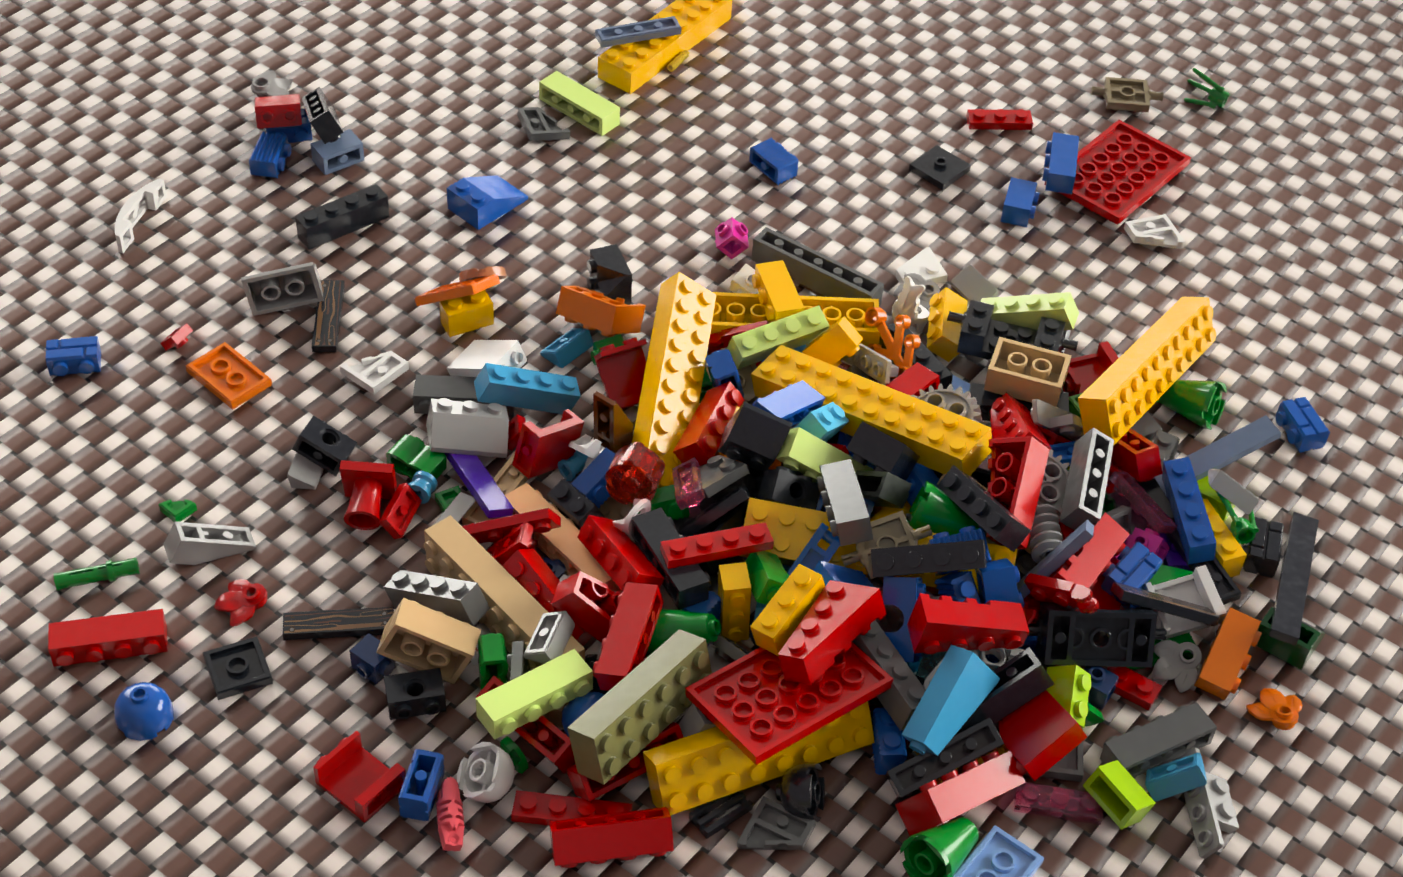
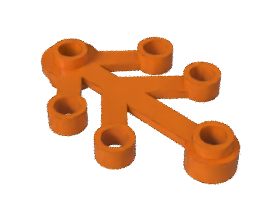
(877, 317)

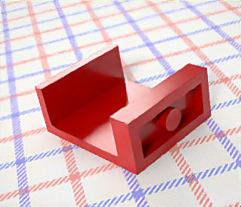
(622, 371)
(358, 778)

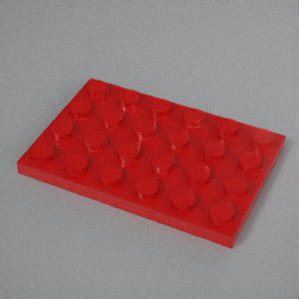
(1123, 171)
(768, 713)

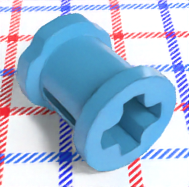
(572, 466)

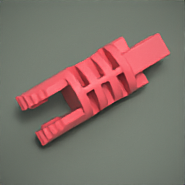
(450, 815)

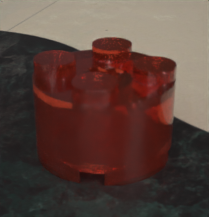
(634, 473)

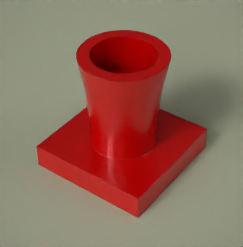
(366, 486)

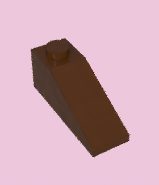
(611, 423)

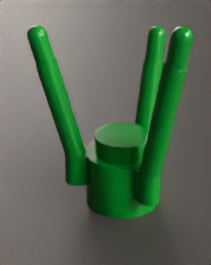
(1217, 95)
(1241, 528)

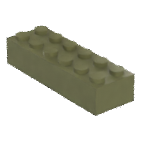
(638, 707)

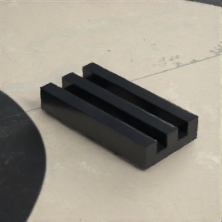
(737, 798)

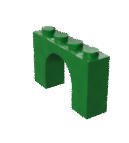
(765, 575)

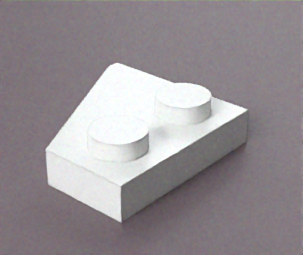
(1154, 231)
(924, 264)
(376, 371)

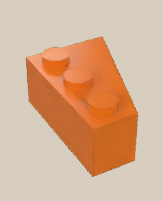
(599, 312)
(1228, 654)

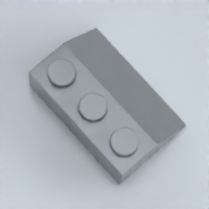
(283, 288)
(468, 428)

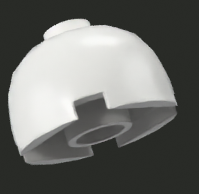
(486, 773)

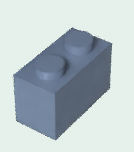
(338, 154)

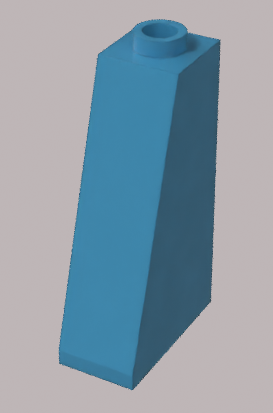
(949, 700)

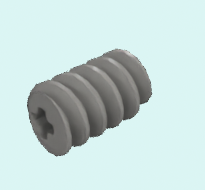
(1045, 532)

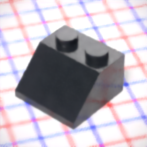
(754, 437)

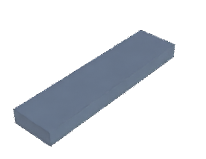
(638, 31)
(1059, 554)

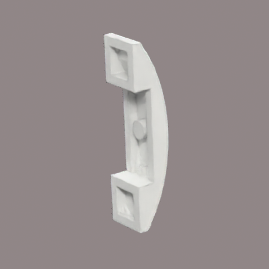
(145, 198)

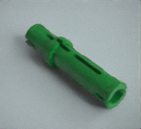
(93, 574)

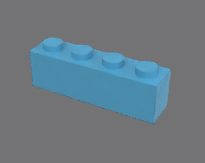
(526, 388)

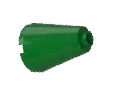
(1196, 401)
(938, 511)
(696, 623)
(939, 849)

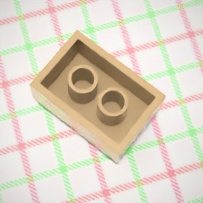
(1027, 371)
(428, 640)

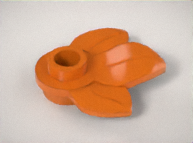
(1276, 708)

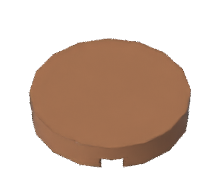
(477, 273)

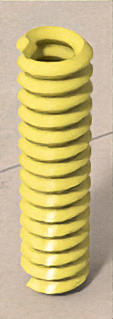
(678, 60)

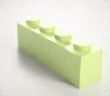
(579, 103)
(1029, 309)
(789, 331)
(806, 452)
(534, 694)

